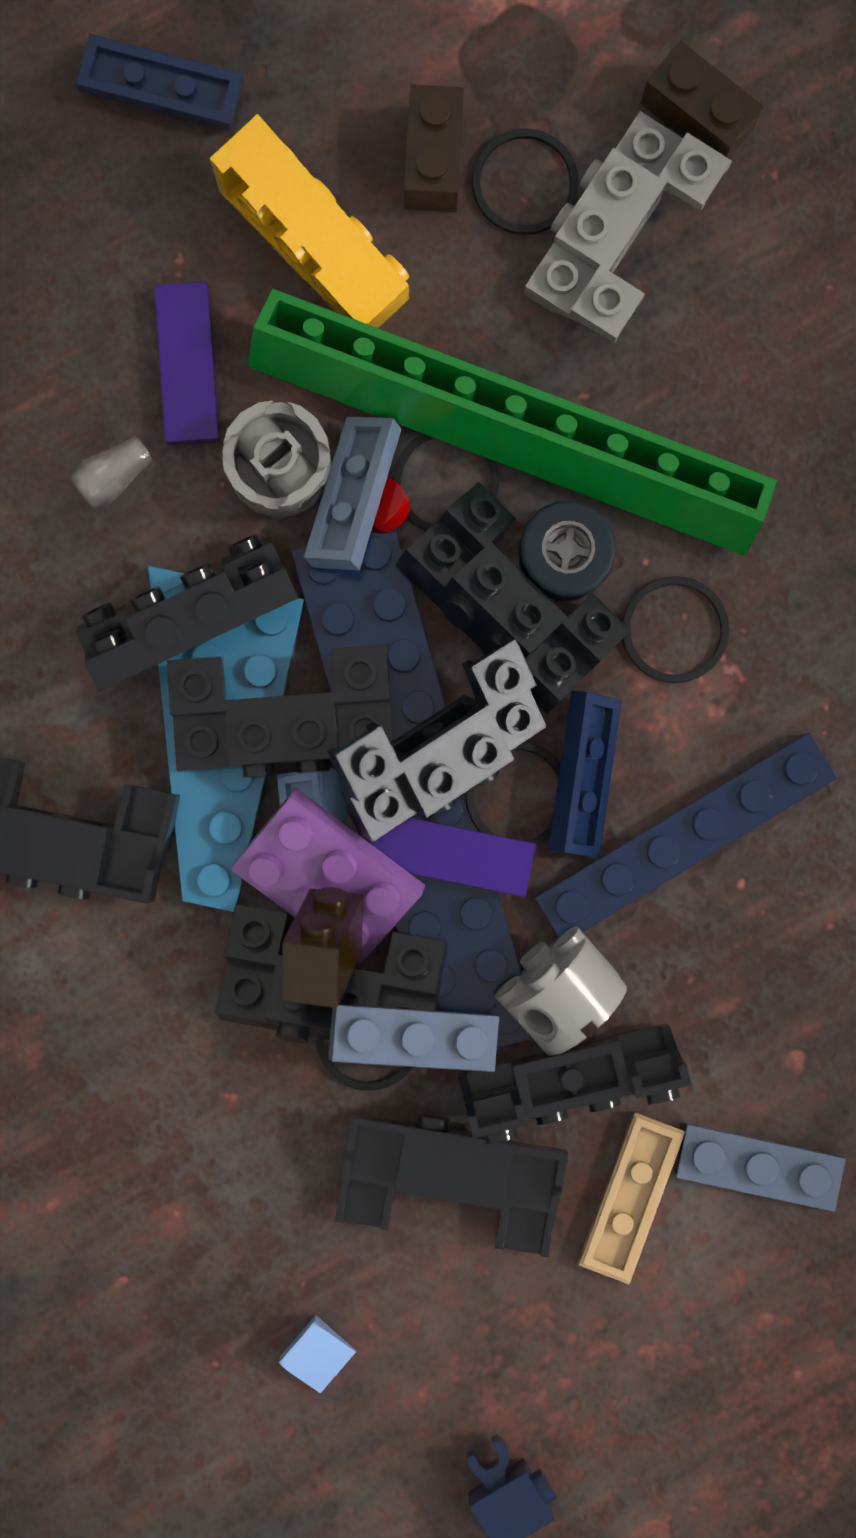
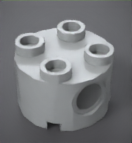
(277, 458)
(562, 992)

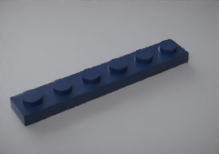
(686, 837)

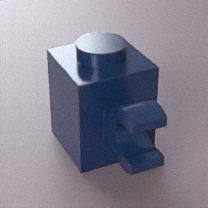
(510, 1499)

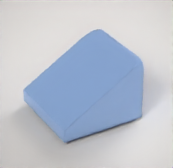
(320, 787)
(316, 1354)

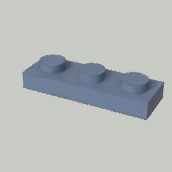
(352, 493)
(413, 1038)
(760, 1167)

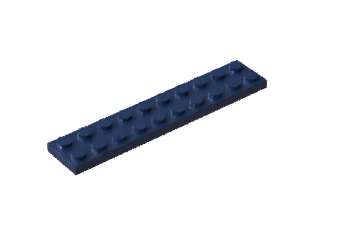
(381, 609)

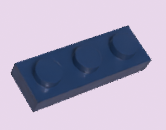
(160, 82)
(585, 774)

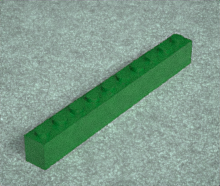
(510, 422)

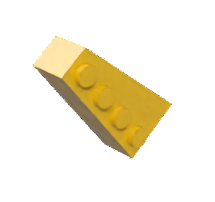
(308, 226)

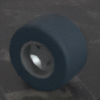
(573, 533)

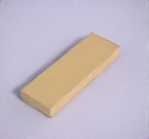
(631, 1197)

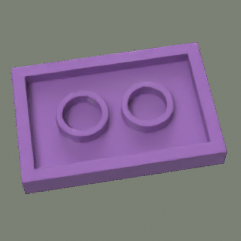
(315, 850)

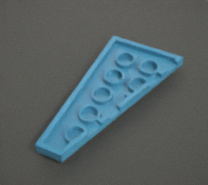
(221, 806)

